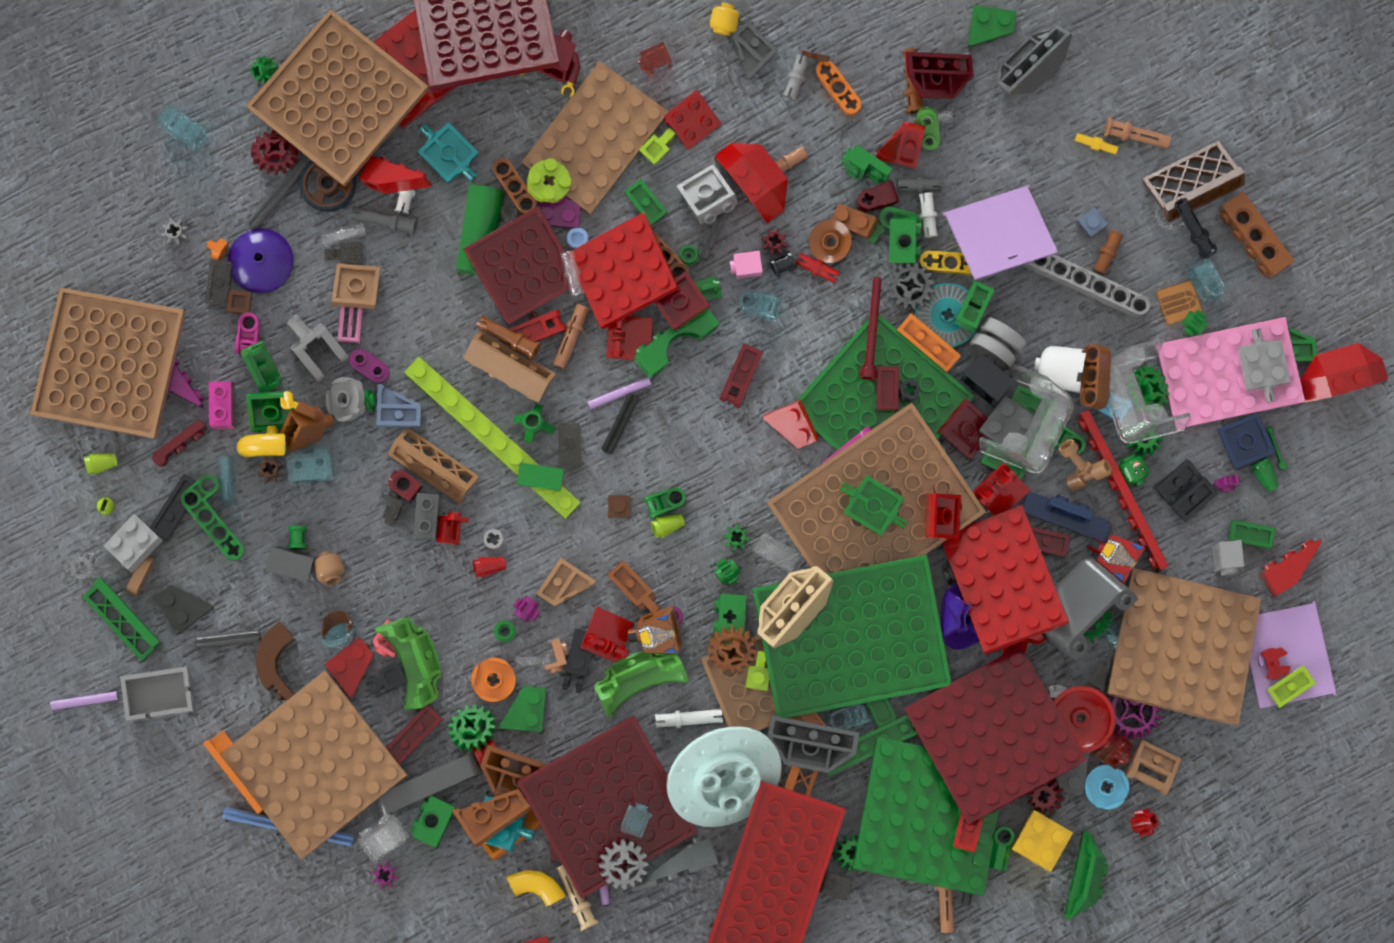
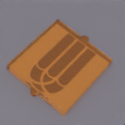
(1178, 301)

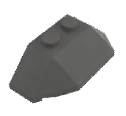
(1034, 60)
(811, 744)

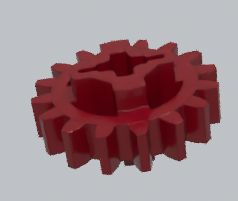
(274, 152)

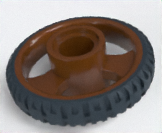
(316, 199)

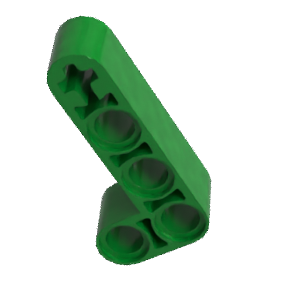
(215, 521)

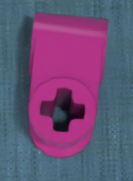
(247, 336)

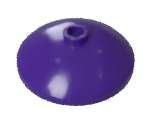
(268, 273)

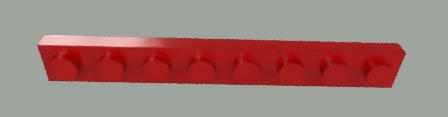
(1126, 500)

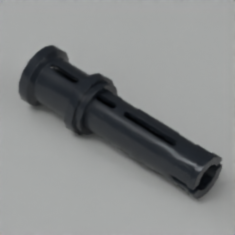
(1199, 235)

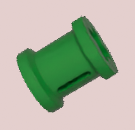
(297, 537)

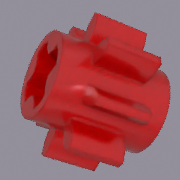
(1144, 822)

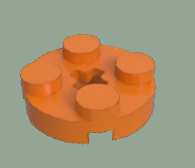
(504, 673)

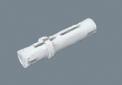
(688, 718)

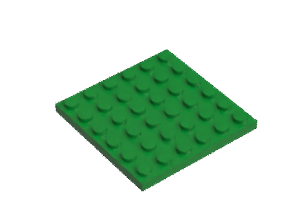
(845, 404)
(913, 824)

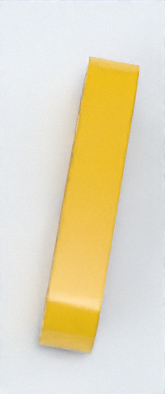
(935, 257)

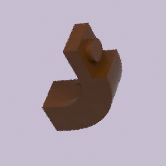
(267, 657)

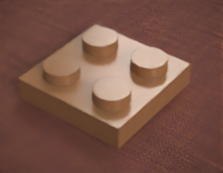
(356, 286)

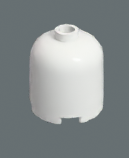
(1062, 366)

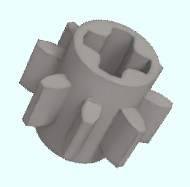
(169, 230)

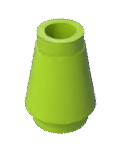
(99, 462)
(666, 525)

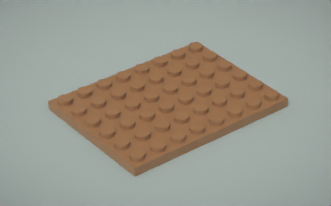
(896, 454)

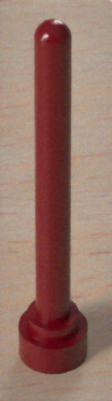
(869, 371)

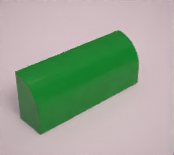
(480, 219)

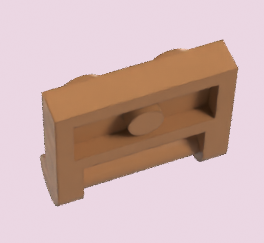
(1156, 761)

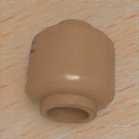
(329, 568)

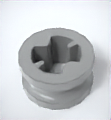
(496, 533)

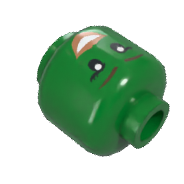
(1134, 469)

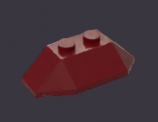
(938, 73)

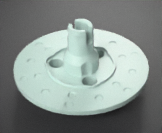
(720, 775)

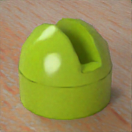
(110, 506)

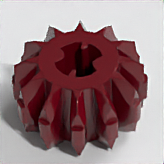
(1052, 801)

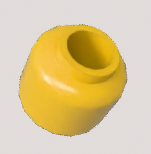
(724, 19)

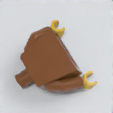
(303, 424)

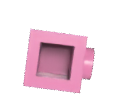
(746, 265)

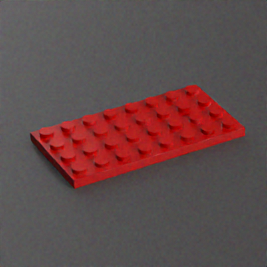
(777, 868)

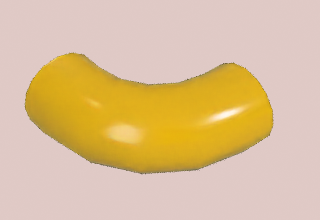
(261, 445)
(537, 883)

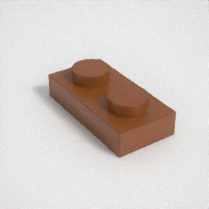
(856, 221)

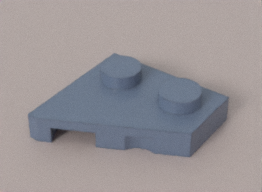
(396, 410)

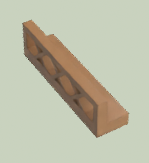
(430, 467)

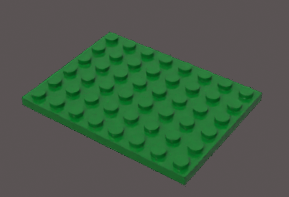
(866, 643)

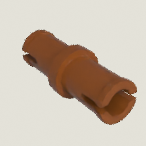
(1108, 252)

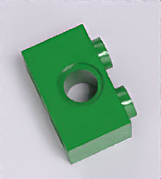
(904, 226)
(433, 835)

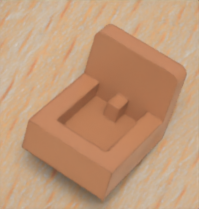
(560, 651)

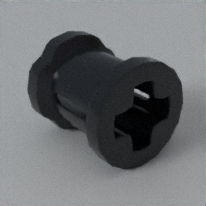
(783, 264)
(907, 397)

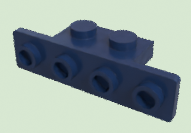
(1067, 515)

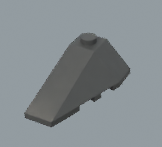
(689, 860)

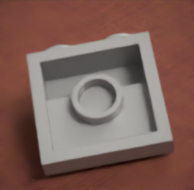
(707, 195)

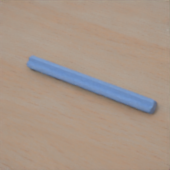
(264, 821)

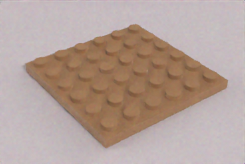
(337, 97)
(108, 363)
(1184, 647)
(313, 764)

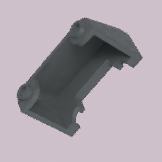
(1085, 597)

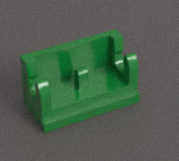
(261, 366)

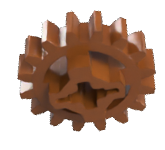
(725, 642)

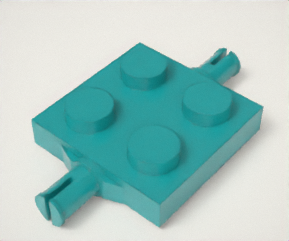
(448, 152)
(508, 836)

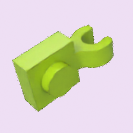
(656, 147)
(758, 675)

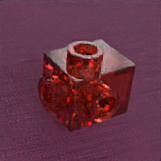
(1115, 751)

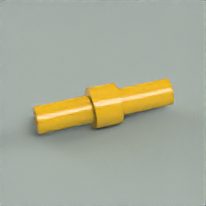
(1096, 143)

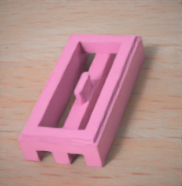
(349, 338)

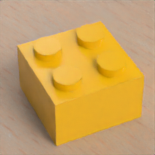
(1041, 840)

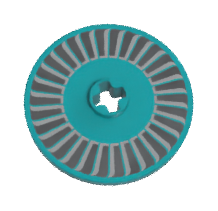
(946, 297)

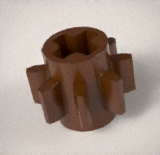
(264, 468)

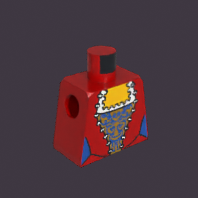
(1117, 555)

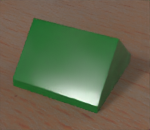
(266, 410)

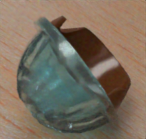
(338, 630)

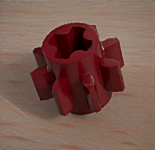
(771, 235)

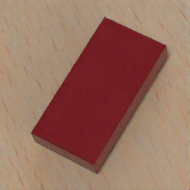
(887, 388)

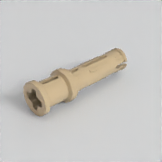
(581, 907)

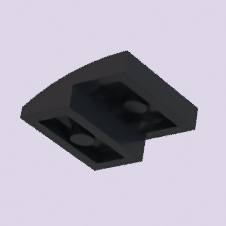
(1185, 490)

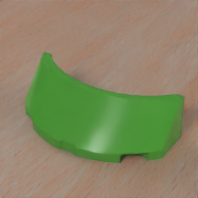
(418, 660)
(635, 674)

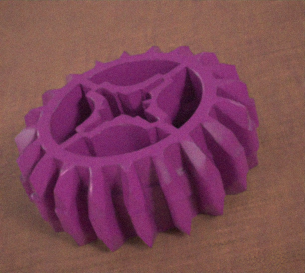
(1137, 718)

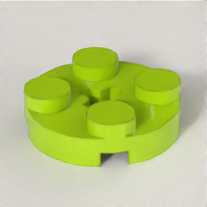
(550, 169)

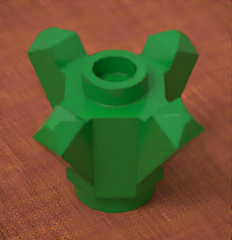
(533, 423)

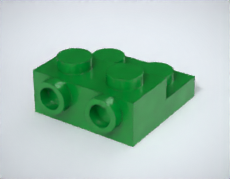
(860, 162)

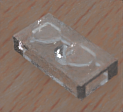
(777, 553)

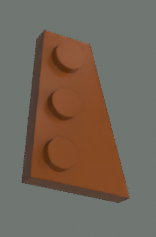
(490, 817)

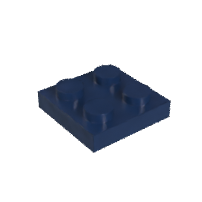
(1246, 441)

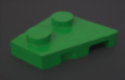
(526, 711)

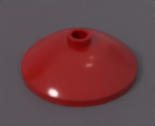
(1098, 713)

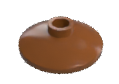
(820, 239)

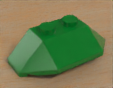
(1086, 877)

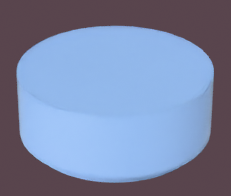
(577, 237)

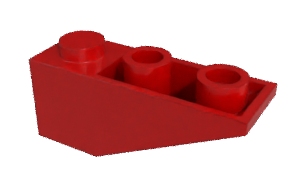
(387, 177)
(1288, 572)

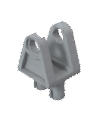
(305, 336)

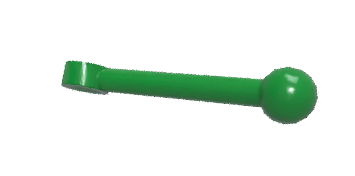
(1282, 465)

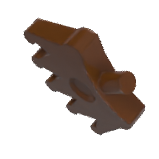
(816, 56)

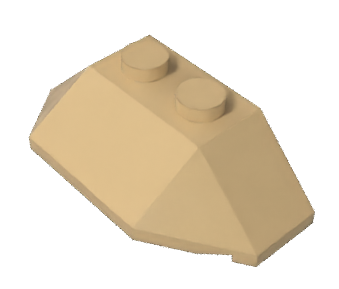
(793, 605)

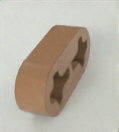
(140, 576)

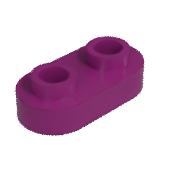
(368, 366)

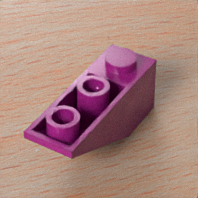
(180, 386)

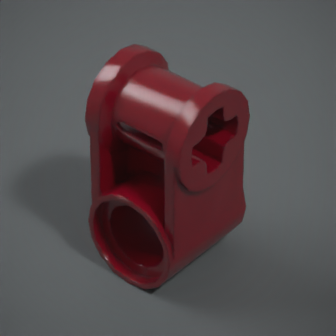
(880, 196)

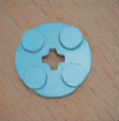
(1100, 798)

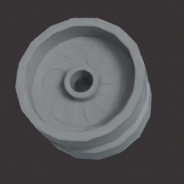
(998, 342)

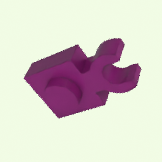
(1227, 484)

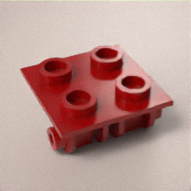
(692, 119)
(628, 336)
(1001, 490)
(607, 635)

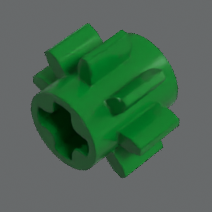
(263, 69)
(1194, 323)
(735, 544)
(727, 571)

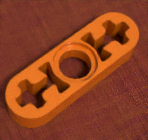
(839, 79)

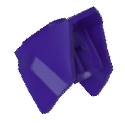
(955, 622)

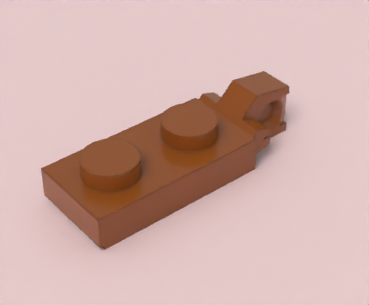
(633, 587)

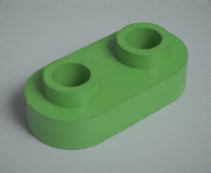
(931, 129)

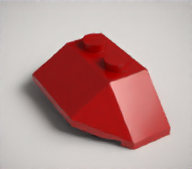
(756, 177)
(1342, 372)

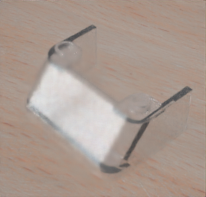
(1130, 414)
(1036, 447)

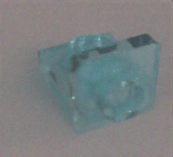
(636, 820)

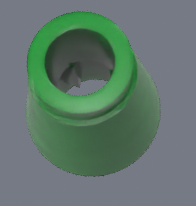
(1265, 474)

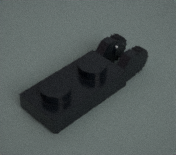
(577, 662)

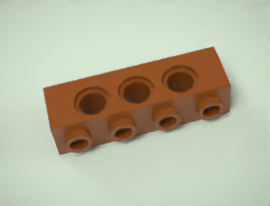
(1255, 223)

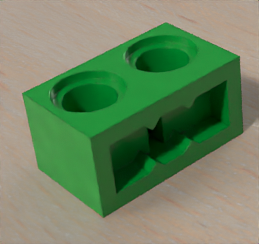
(973, 306)

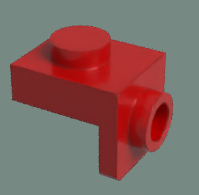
(449, 528)

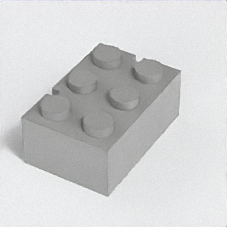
(158, 694)

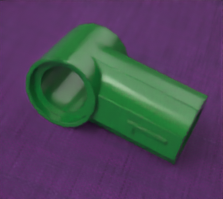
(1001, 850)

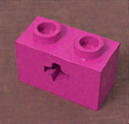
(221, 405)

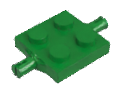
(873, 505)

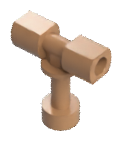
(1085, 470)

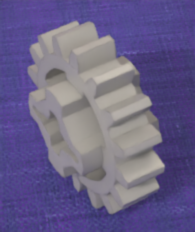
(633, 864)

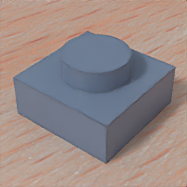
(1092, 222)

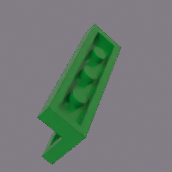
(127, 613)

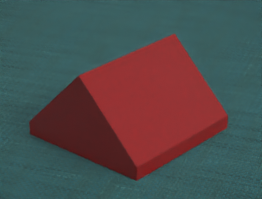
(943, 516)

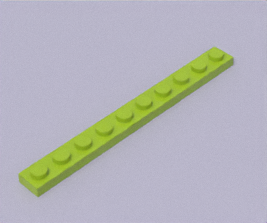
(484, 430)

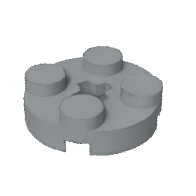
(355, 399)

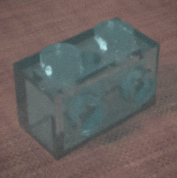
(310, 466)

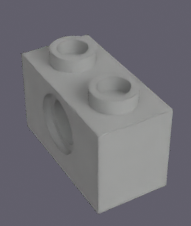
(1228, 557)

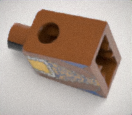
(658, 632)

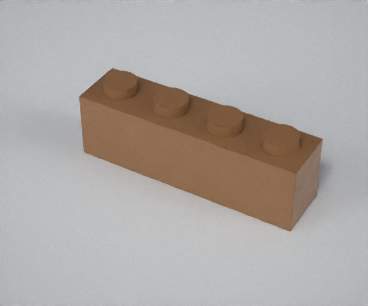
(509, 366)

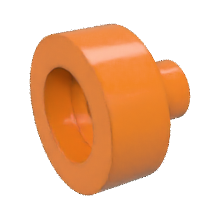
(218, 249)

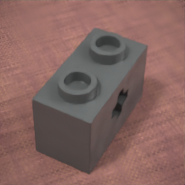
(426, 517)

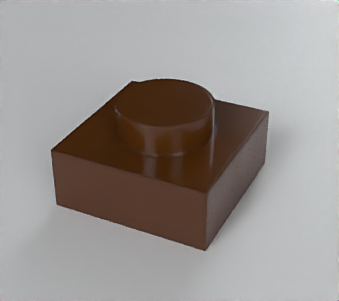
(238, 302)
(618, 506)

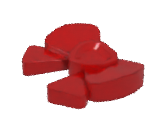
(1272, 663)

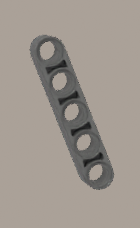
(429, 784)

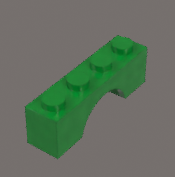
(653, 358)

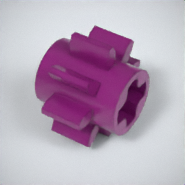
(526, 609)
(378, 873)

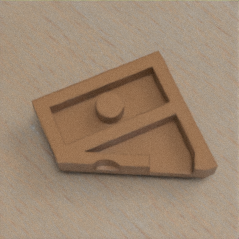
(564, 583)

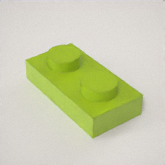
(1291, 686)

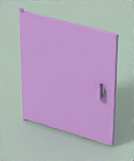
(1001, 232)
(1302, 638)

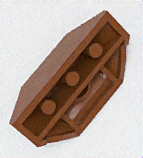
(506, 767)

